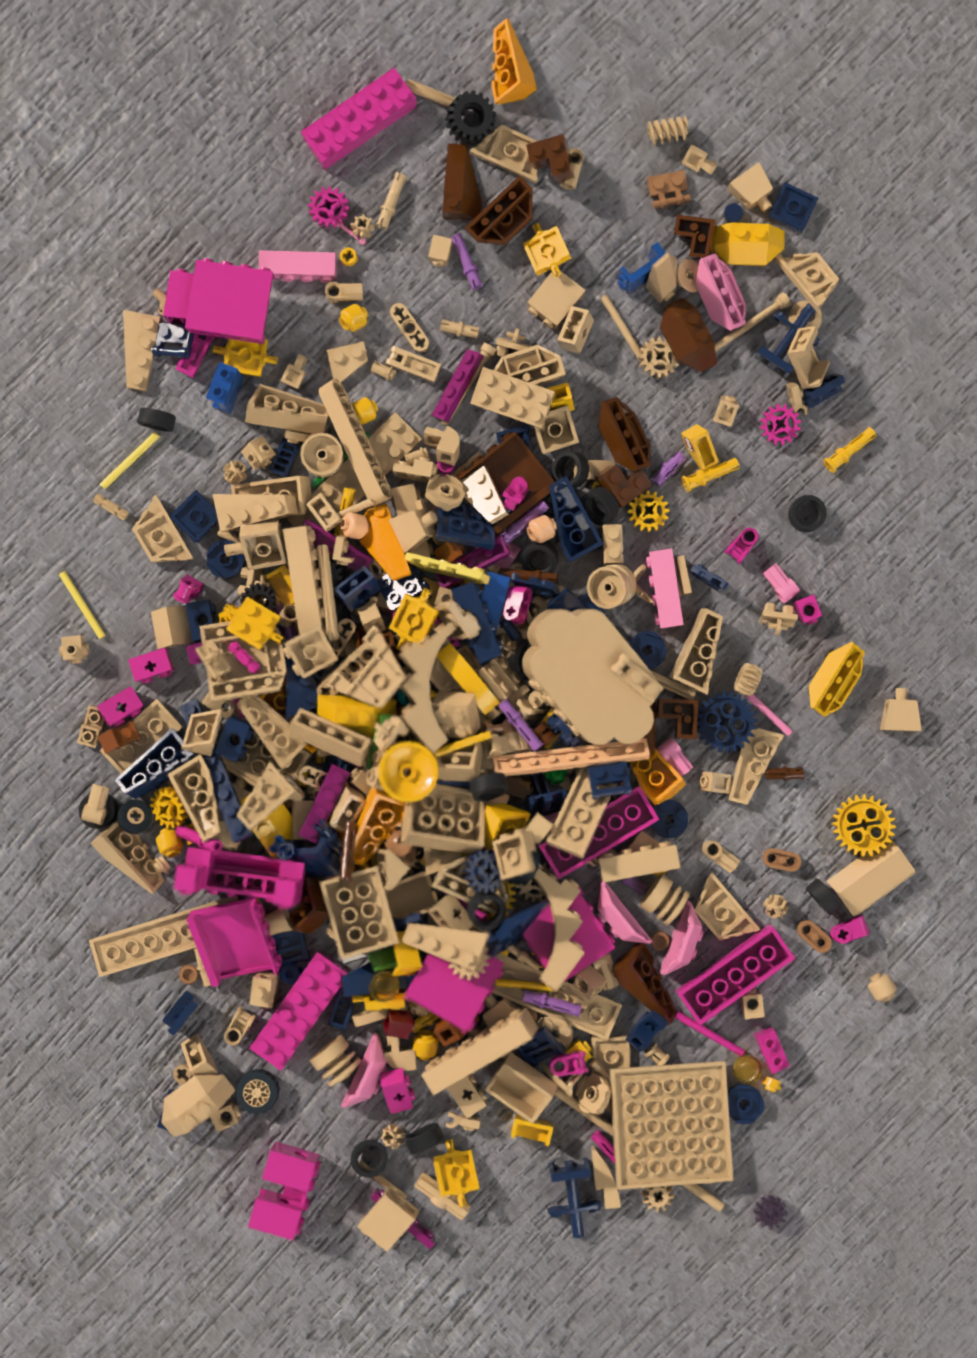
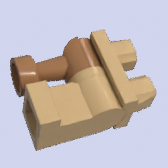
(507, 743)

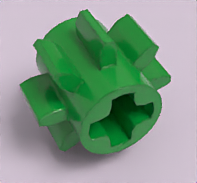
(556, 776)

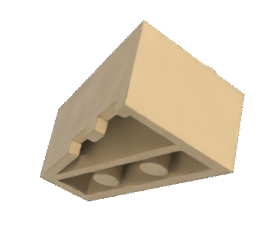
(460, 764)

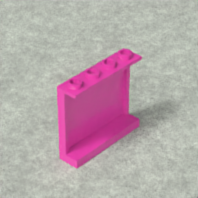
(229, 301)
(589, 935)
(233, 940)
(449, 995)

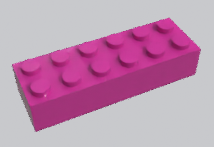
(359, 118)
(619, 822)
(735, 974)
(299, 1010)

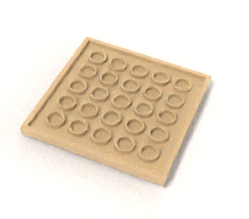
(671, 1125)

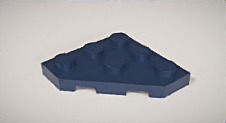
(464, 527)

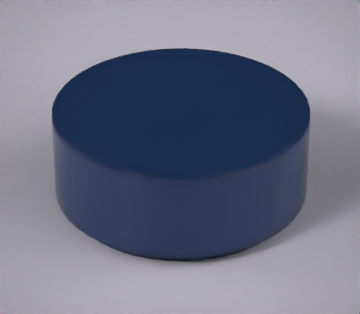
(733, 213)

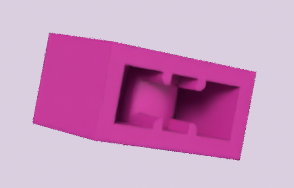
(140, 664)
(125, 698)
(771, 1050)
(396, 1090)

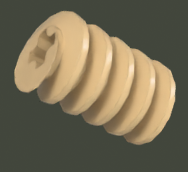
(668, 130)

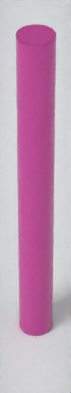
(710, 1034)

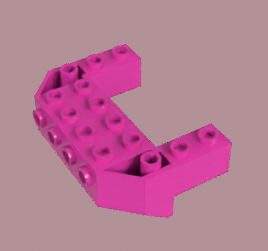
(204, 866)

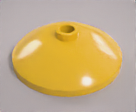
(420, 763)

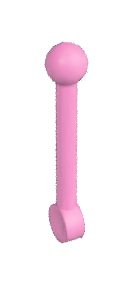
(362, 242)

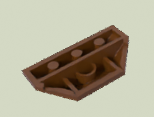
(504, 215)
(688, 336)
(624, 435)

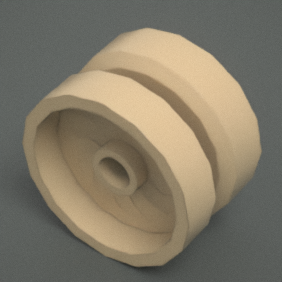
(324, 466)
(611, 586)

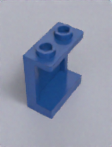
(632, 281)
(225, 387)

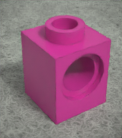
(812, 603)

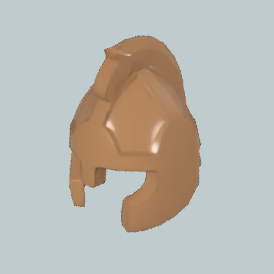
(404, 852)

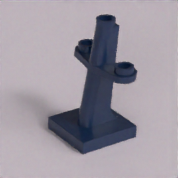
(777, 357)
(544, 801)
(570, 1174)

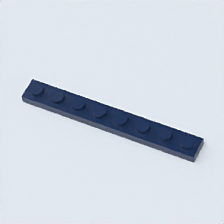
(222, 784)

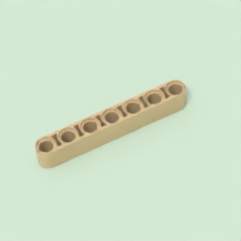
(355, 442)

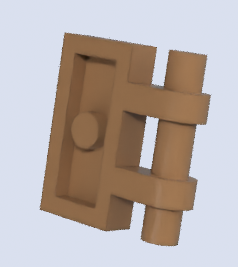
(668, 184)

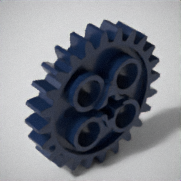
(740, 711)

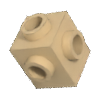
(258, 453)
(69, 644)

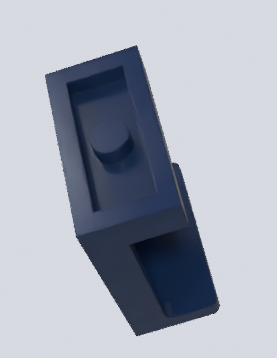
(319, 860)

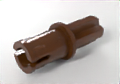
(784, 773)

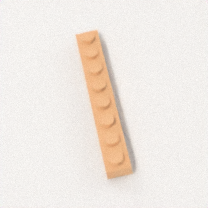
(570, 757)

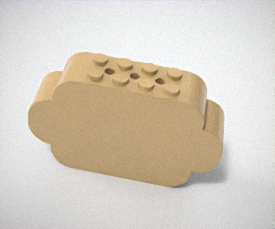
(572, 672)

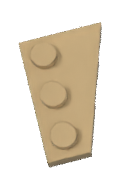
(265, 798)

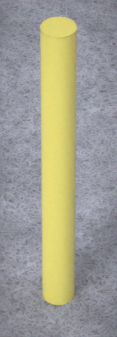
(129, 460)
(82, 605)

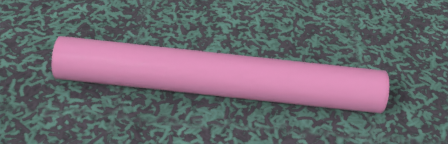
(769, 714)

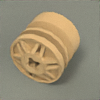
(667, 901)
(335, 1060)

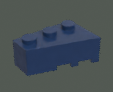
(298, 692)

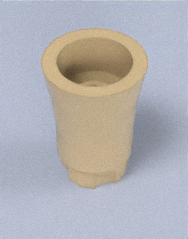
(279, 921)

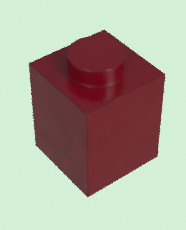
(398, 1023)

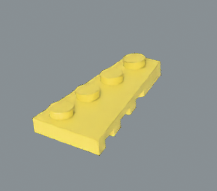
(446, 568)

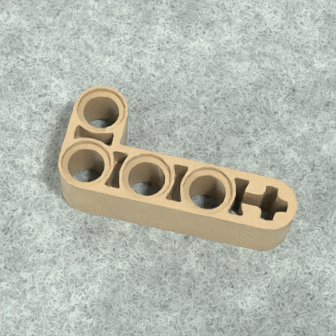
(347, 669)

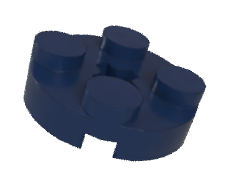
(224, 570)
(656, 645)
(561, 728)
(680, 818)
(751, 1111)

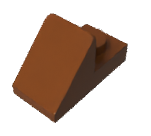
(119, 737)

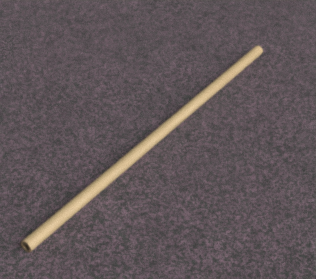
(608, 1127)

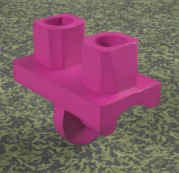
(515, 492)

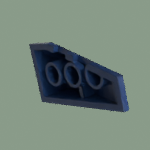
(574, 526)
(512, 929)
(358, 980)

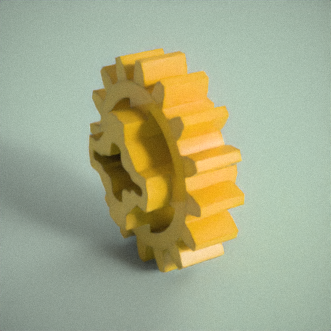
(641, 504)
(168, 807)

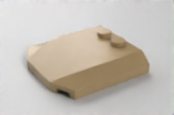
(239, 681)

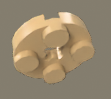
(445, 501)
(561, 1025)
(601, 1098)

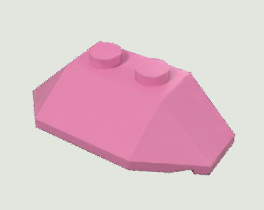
(720, 293)
(619, 918)
(683, 940)
(368, 1073)

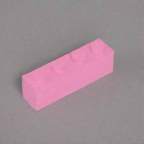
(300, 265)
(666, 588)

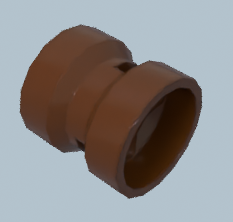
(547, 735)

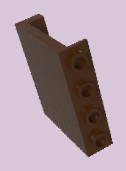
(511, 460)

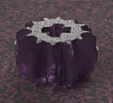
(763, 1215)

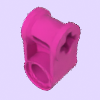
(741, 546)
(188, 589)
(517, 602)
(853, 929)
(570, 1063)

